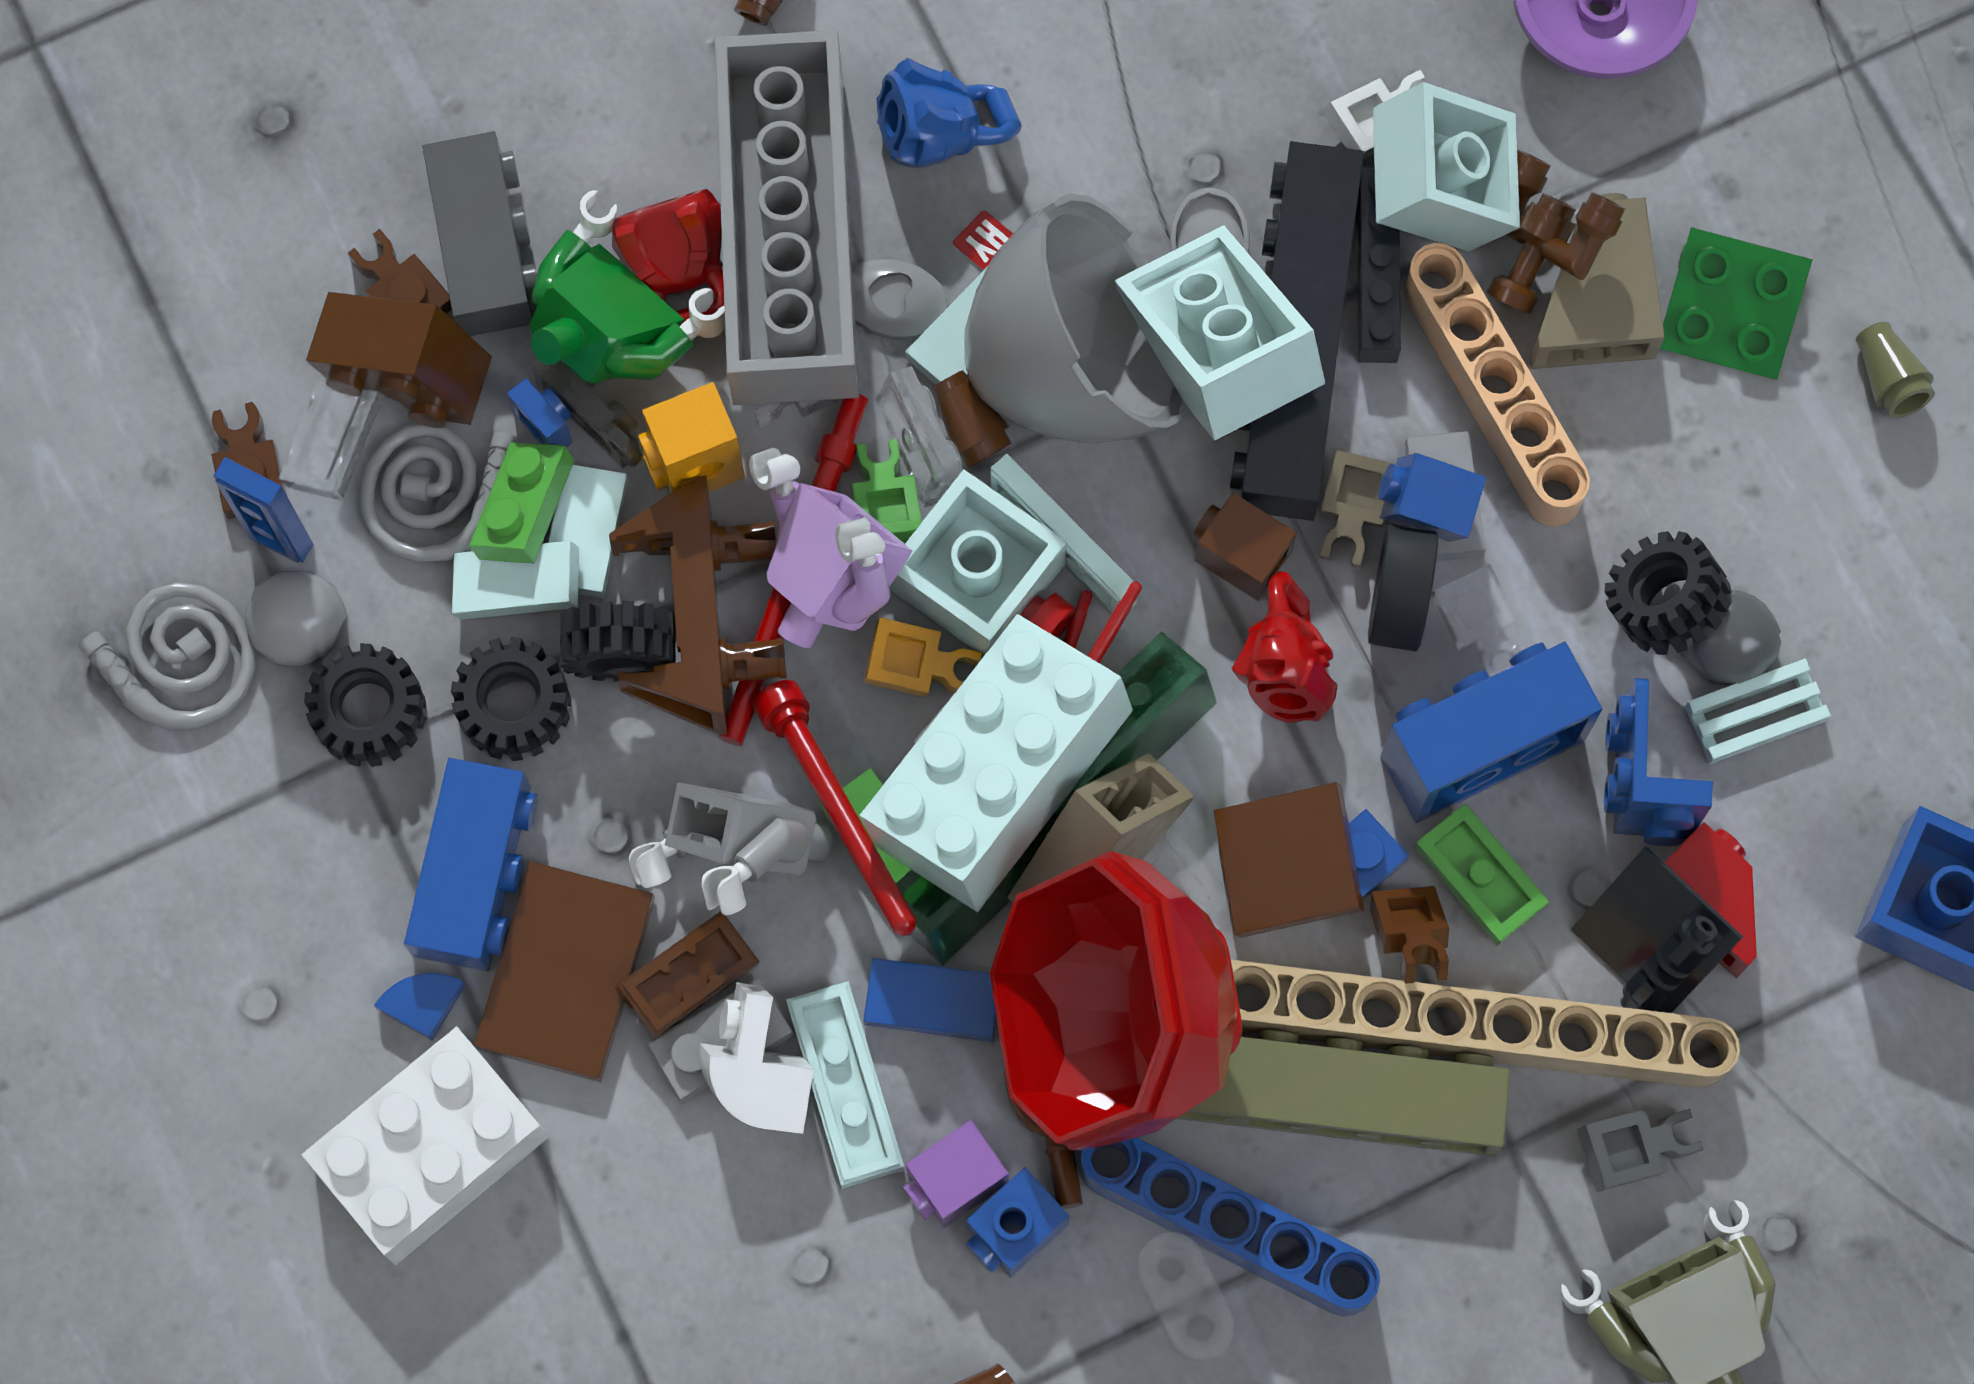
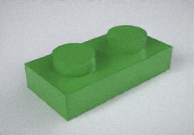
(521, 503)
(1481, 874)

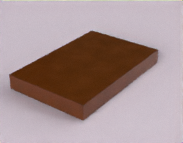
(560, 971)

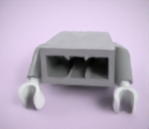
(733, 831)

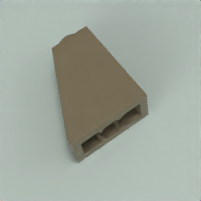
(1611, 311)
(1112, 814)

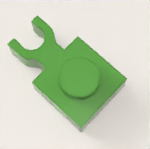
(887, 497)

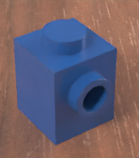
(1431, 496)
(1015, 1224)

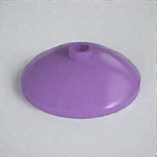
(1609, 46)

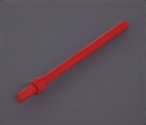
(834, 456)

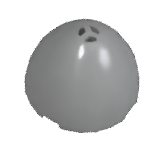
(1055, 338)

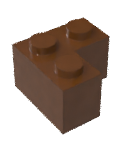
(402, 352)

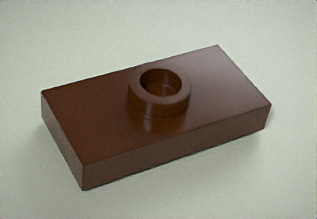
(687, 975)

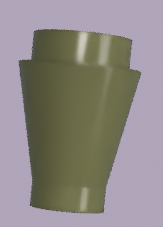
(1894, 372)

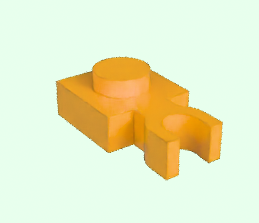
(908, 659)

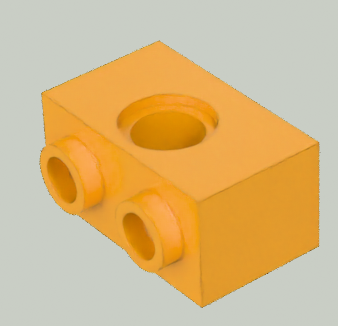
(690, 440)

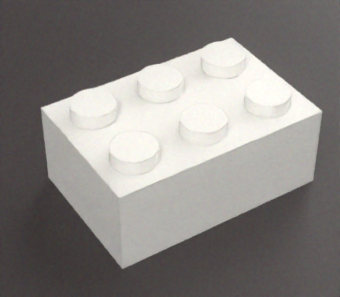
(425, 1146)

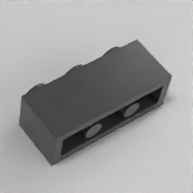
(480, 232)

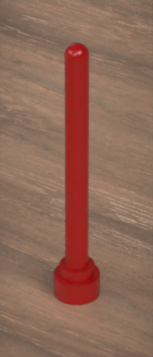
(785, 712)

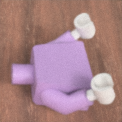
(828, 553)

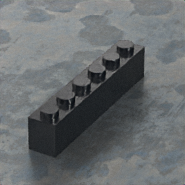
(1311, 270)

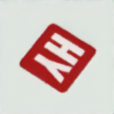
(982, 239)

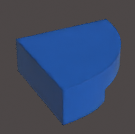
(421, 1001)

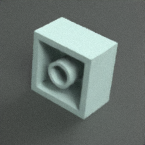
(1446, 167)
(977, 563)

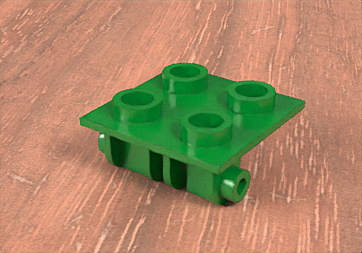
(1734, 303)

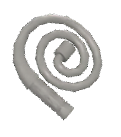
(421, 488)
(190, 647)

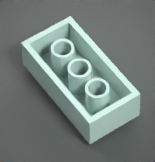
(997, 762)

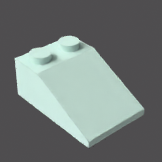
(1222, 332)

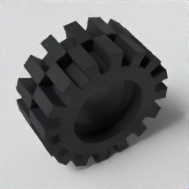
(1681, 615)
(615, 639)
(503, 662)
(359, 668)

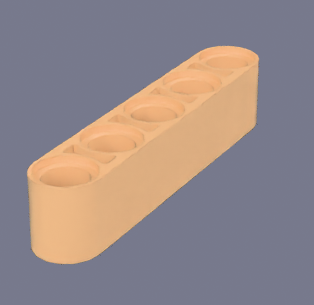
(1496, 356)

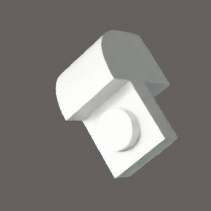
(754, 1084)

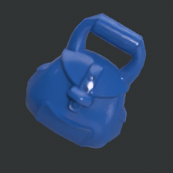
(933, 117)

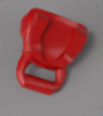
(674, 246)
(1287, 658)

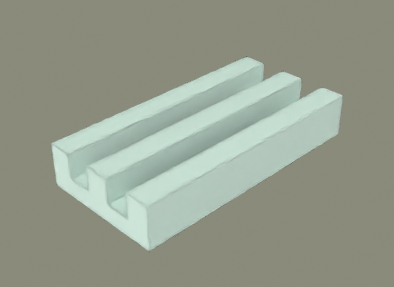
(1805, 692)

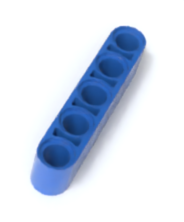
(1248, 1250)

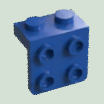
(1642, 805)

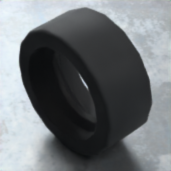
(1403, 588)

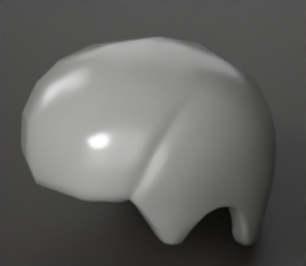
(294, 617)

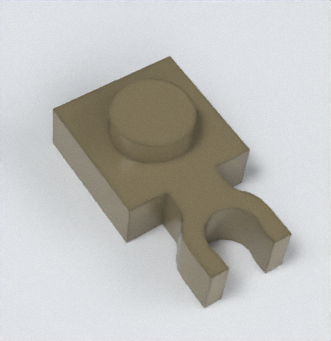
(1353, 499)

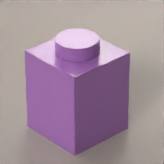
(954, 1175)

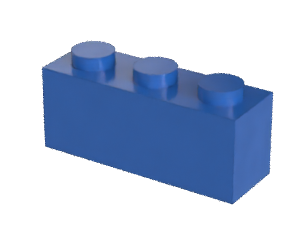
(470, 865)

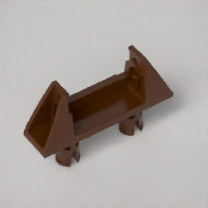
(685, 530)

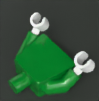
(603, 315)

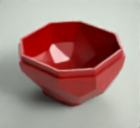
(1112, 1003)

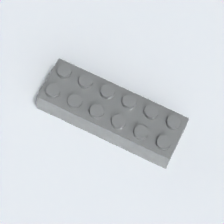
(785, 218)

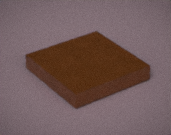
(1288, 860)

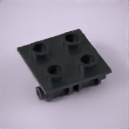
(1655, 934)

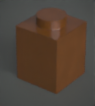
(1243, 545)

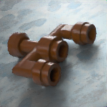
(1546, 233)

